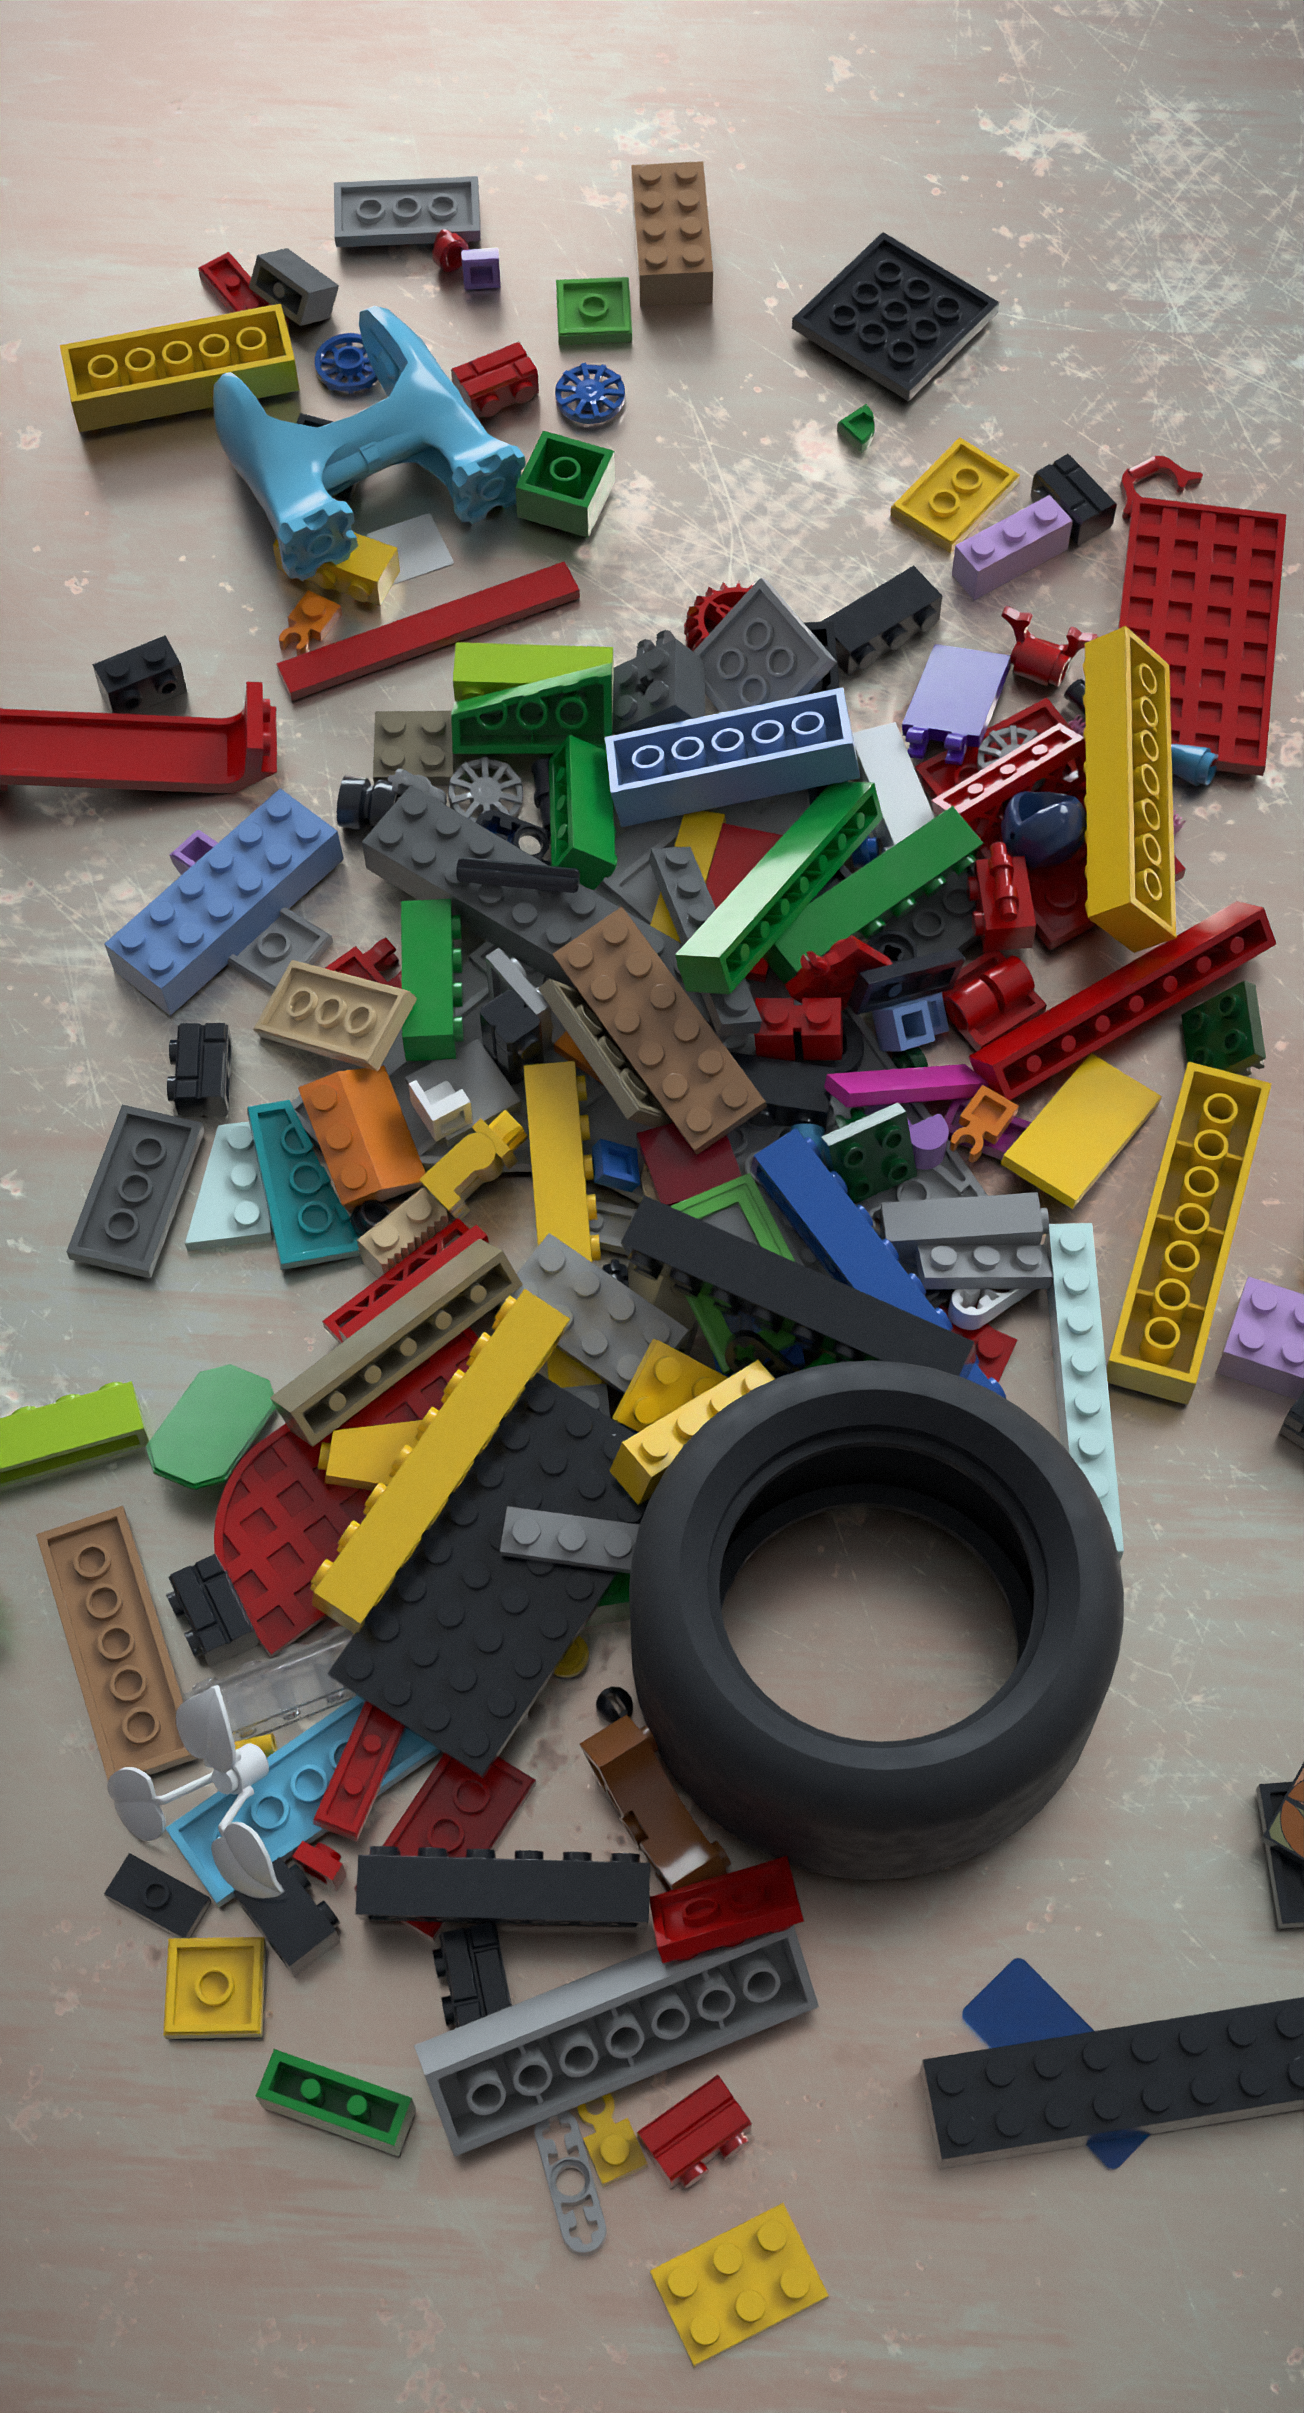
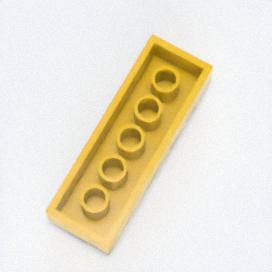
(176, 366)

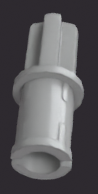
(402, 780)

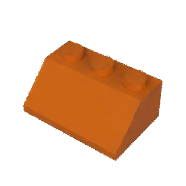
(363, 1135)

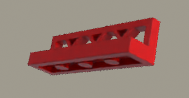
(1015, 773)
(397, 1289)

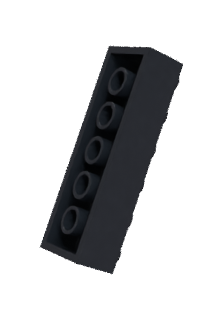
(503, 1890)

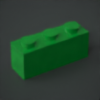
(336, 2102)

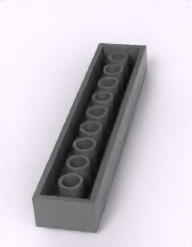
(419, 852)

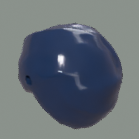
(1043, 828)

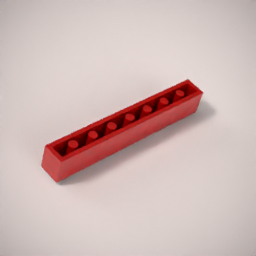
(1123, 999)

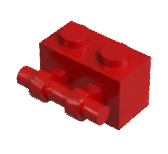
(1002, 901)

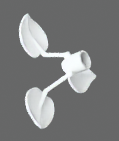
(206, 1735)

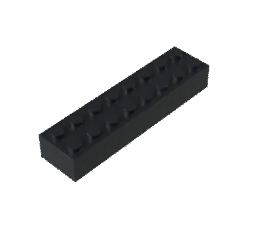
(785, 1294)
(1115, 2083)

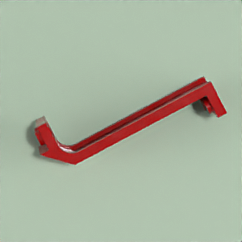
(140, 749)

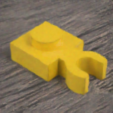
(613, 2145)

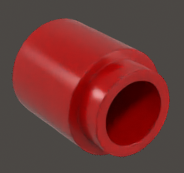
(1039, 662)

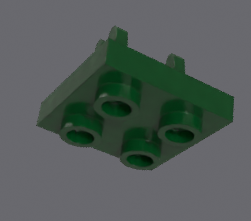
(1226, 1031)
(871, 1151)

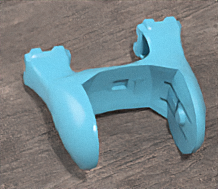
(421, 422)

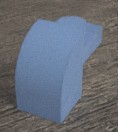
(910, 1023)

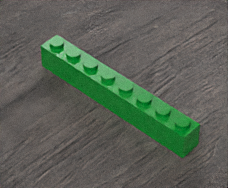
(778, 888)

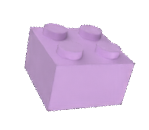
(1266, 1339)

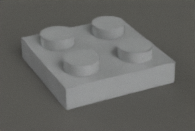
(509, 974)

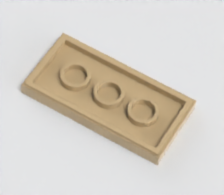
(335, 1014)

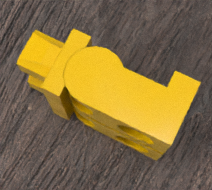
(474, 1161)

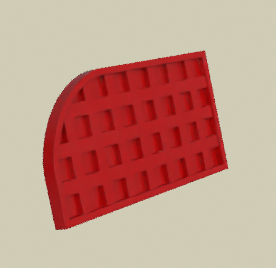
(1207, 602)
(285, 1520)

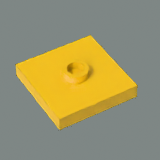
(214, 1987)

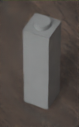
(964, 1221)

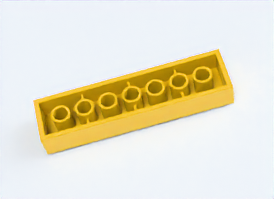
(1129, 791)
(1187, 1233)
(441, 1459)

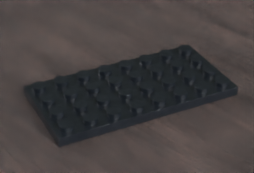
(477, 1633)

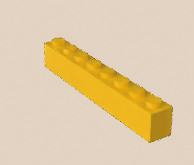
(561, 1179)

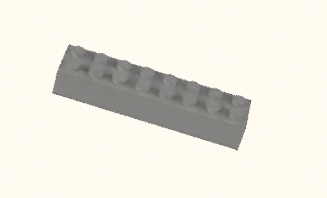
(608, 2033)

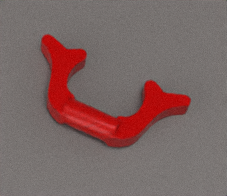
(1158, 465)
(1020, 621)

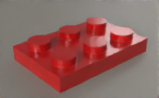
(725, 1910)

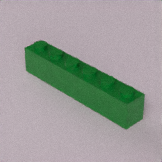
(878, 891)

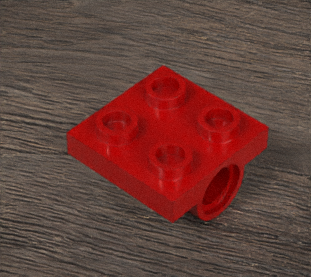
(992, 998)

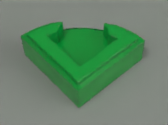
(858, 428)

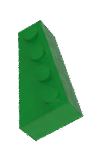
(536, 715)

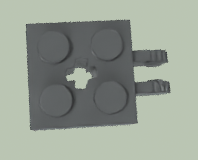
(658, 686)

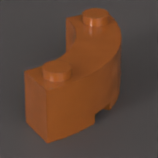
(650, 1807)

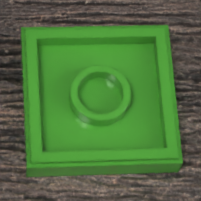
(593, 310)

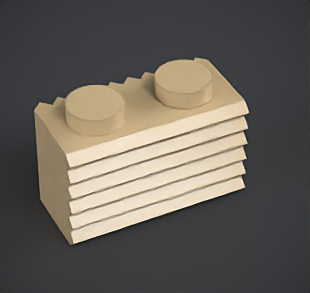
(402, 1232)

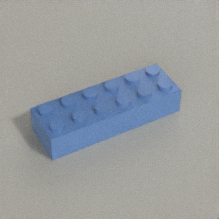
(731, 757)
(224, 901)

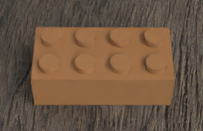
(671, 233)

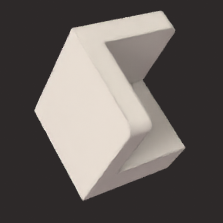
(441, 1108)

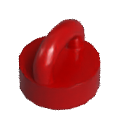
(448, 250)

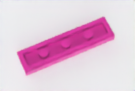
(904, 1085)

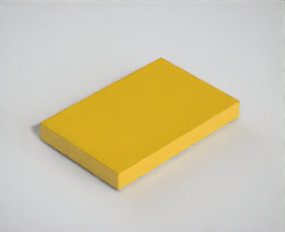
(955, 495)

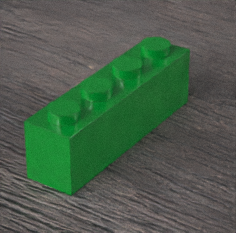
(582, 811)
(429, 974)

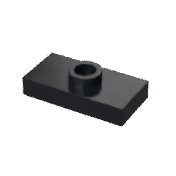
(157, 1897)

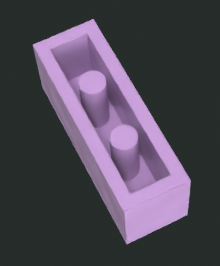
(1011, 547)

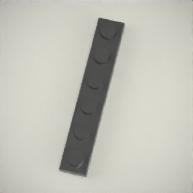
(689, 908)

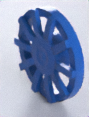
(347, 362)
(590, 393)

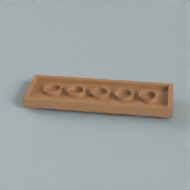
(659, 1030)
(115, 1642)

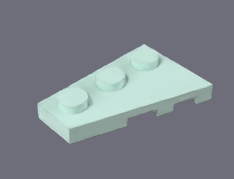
(231, 1196)

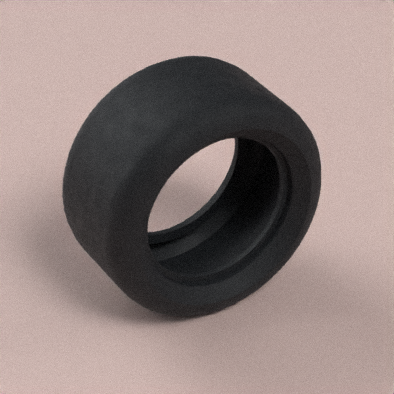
(906, 1445)

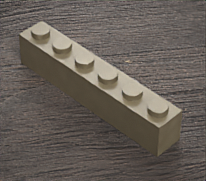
(396, 1341)

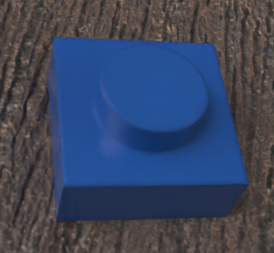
(615, 1165)

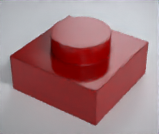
(321, 1864)

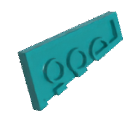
(301, 1203)

